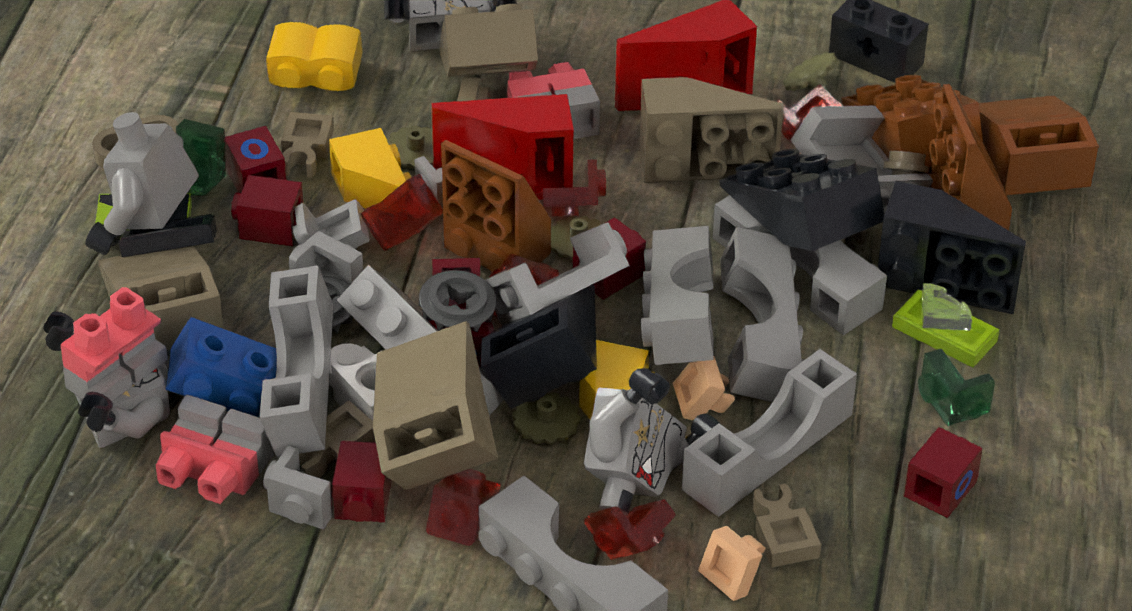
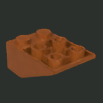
(908, 113)
(1038, 144)
(963, 164)
(490, 211)

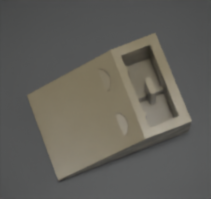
(488, 41)
(703, 130)
(172, 285)
(431, 408)

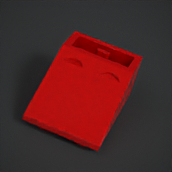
(704, 45)
(518, 133)

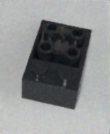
(808, 198)
(949, 245)
(543, 349)

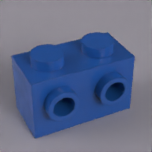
(220, 367)

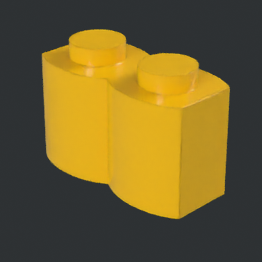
(314, 56)

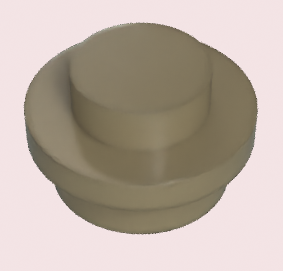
(906, 163)

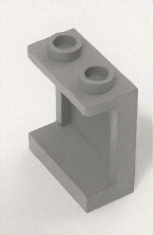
(848, 134)
(600, 255)

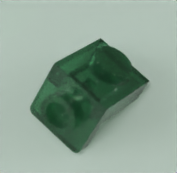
(206, 151)
(949, 392)

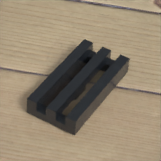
(174, 235)

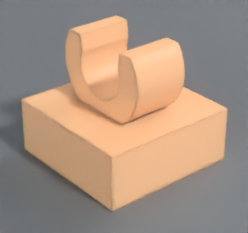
(702, 389)
(731, 562)

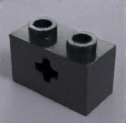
(878, 39)

